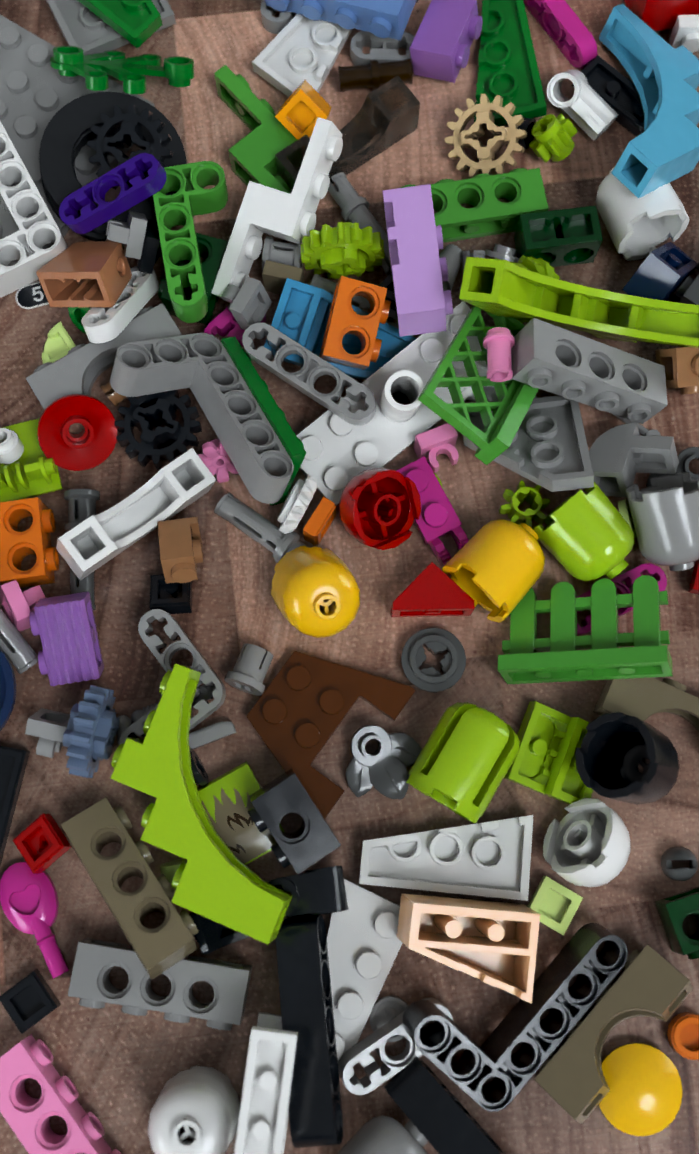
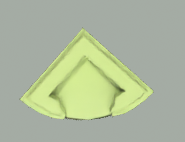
(57, 344)

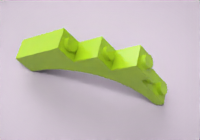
(609, 315)
(213, 878)

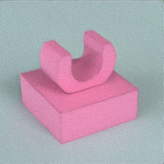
(435, 442)
(18, 603)

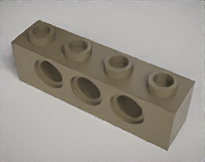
(157, 947)

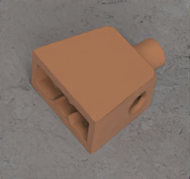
(86, 275)

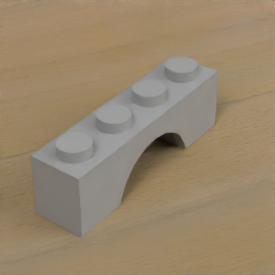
(85, 362)

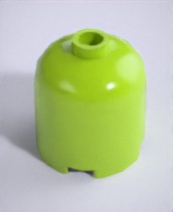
(587, 535)

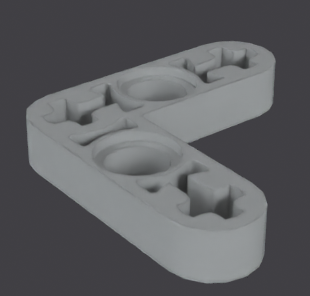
(199, 664)

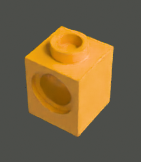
(301, 110)

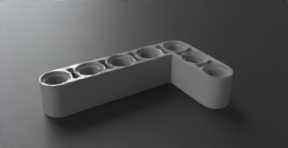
(207, 369)

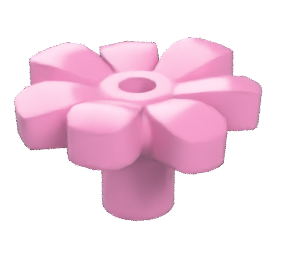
(217, 460)

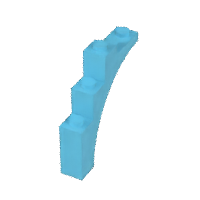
(669, 99)

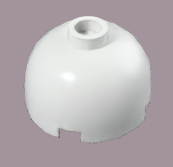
(587, 844)

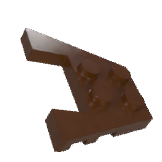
(307, 707)

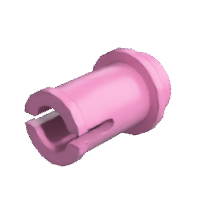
(499, 362)

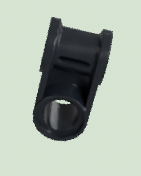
(314, 891)

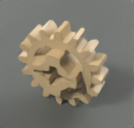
(485, 120)

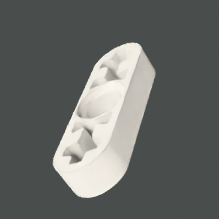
(106, 323)

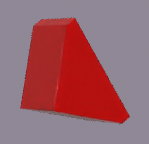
(432, 596)

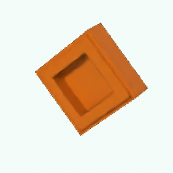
(320, 521)

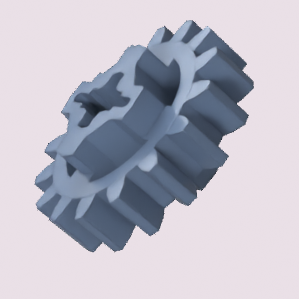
(91, 731)

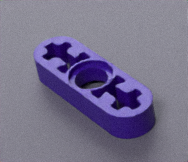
(96, 190)

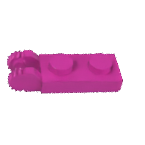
(437, 513)

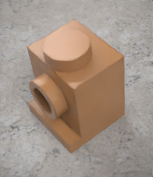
(180, 549)

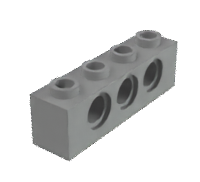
(588, 371)
(93, 987)

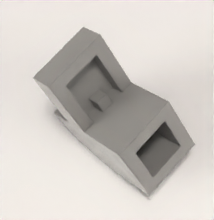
(624, 452)

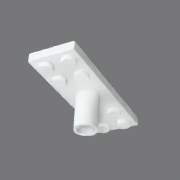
(343, 450)

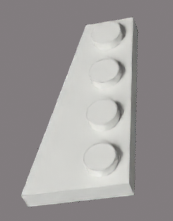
(300, 53)
(463, 859)

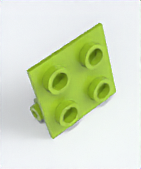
(33, 472)

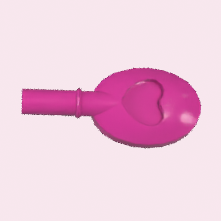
(32, 908)

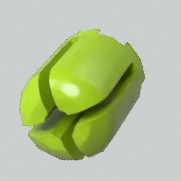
(465, 759)

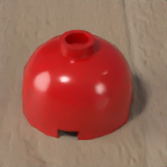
(380, 507)

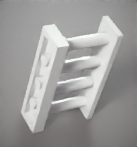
(266, 1088)

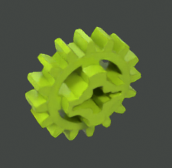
(342, 250)

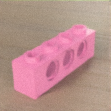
(31, 1116)

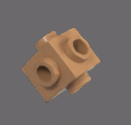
(680, 368)

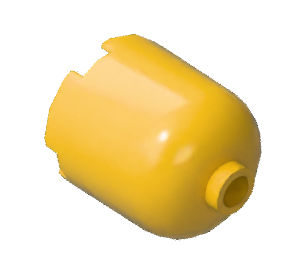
(498, 566)
(311, 579)

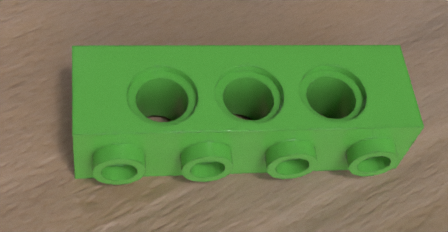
(489, 216)

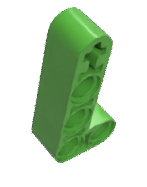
(182, 243)

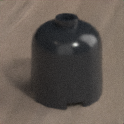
(617, 755)

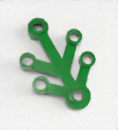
(96, 67)

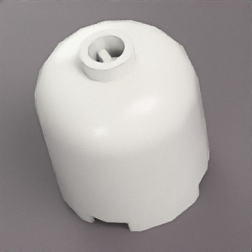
(640, 223)
(199, 1100)

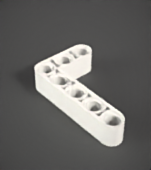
(34, 231)

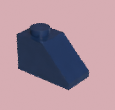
(661, 273)

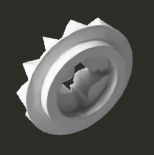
(296, 504)

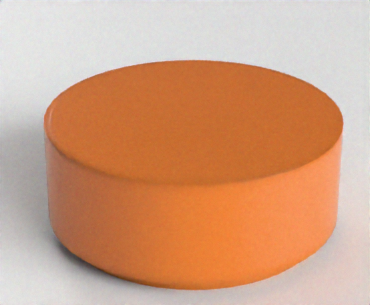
(684, 1035)

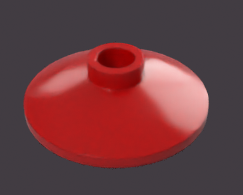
(78, 450)

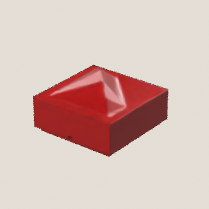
(42, 843)

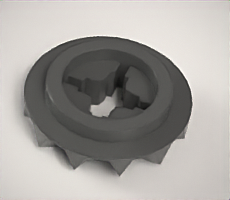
(436, 641)

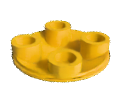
(642, 1089)

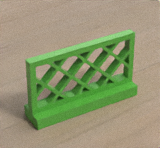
(513, 399)

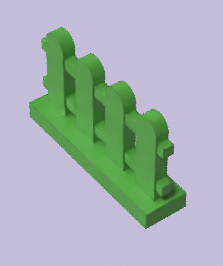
(604, 657)

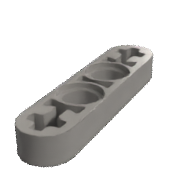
(312, 369)

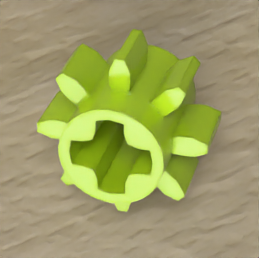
(553, 137)
(528, 495)

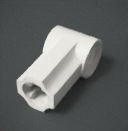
(585, 106)

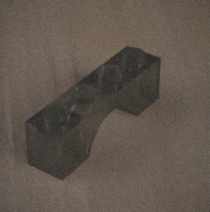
(382, 121)

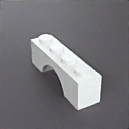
(116, 529)

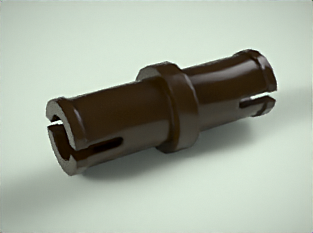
(374, 74)

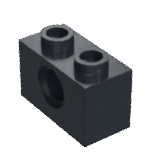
(314, 836)

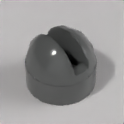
(679, 853)

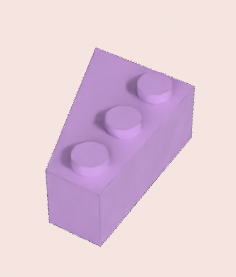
(415, 261)

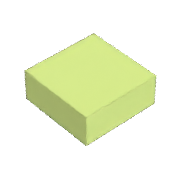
(555, 904)

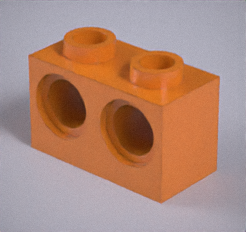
(345, 321)
(35, 540)

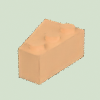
(476, 937)

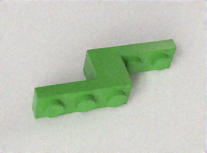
(253, 155)

